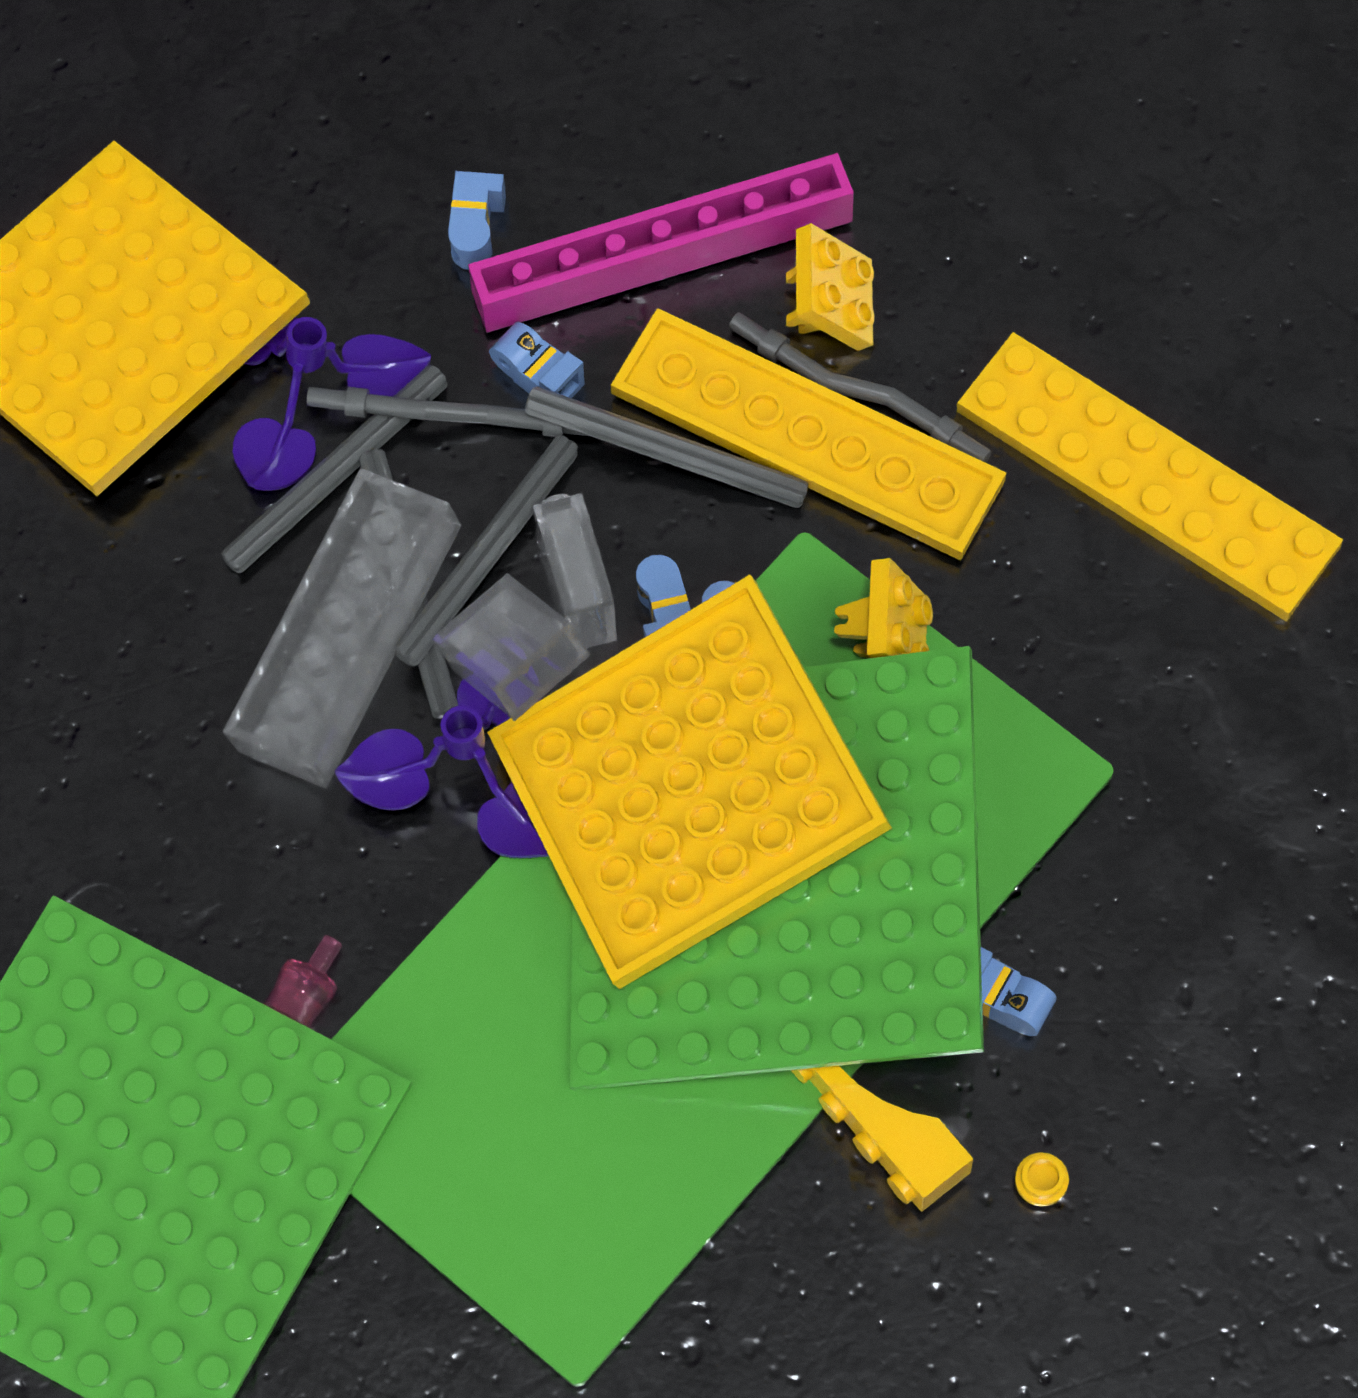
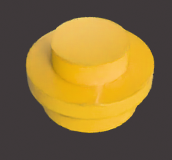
(1041, 1179)

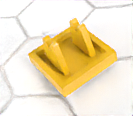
(832, 288)
(890, 618)

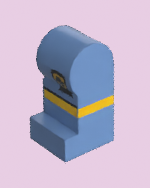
(472, 203)
(537, 363)
(661, 591)
(1013, 998)

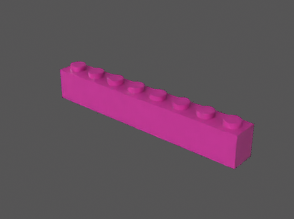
(660, 242)

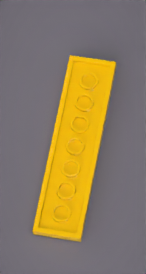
(809, 433)
(1150, 476)

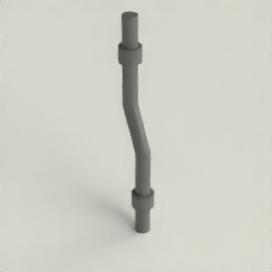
(776, 348)
(359, 402)

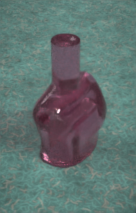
(304, 987)

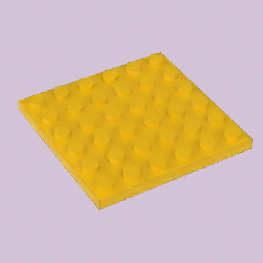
(125, 315)
(687, 781)

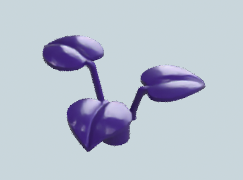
(278, 455)
(391, 774)

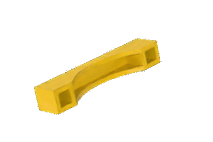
(911, 1146)

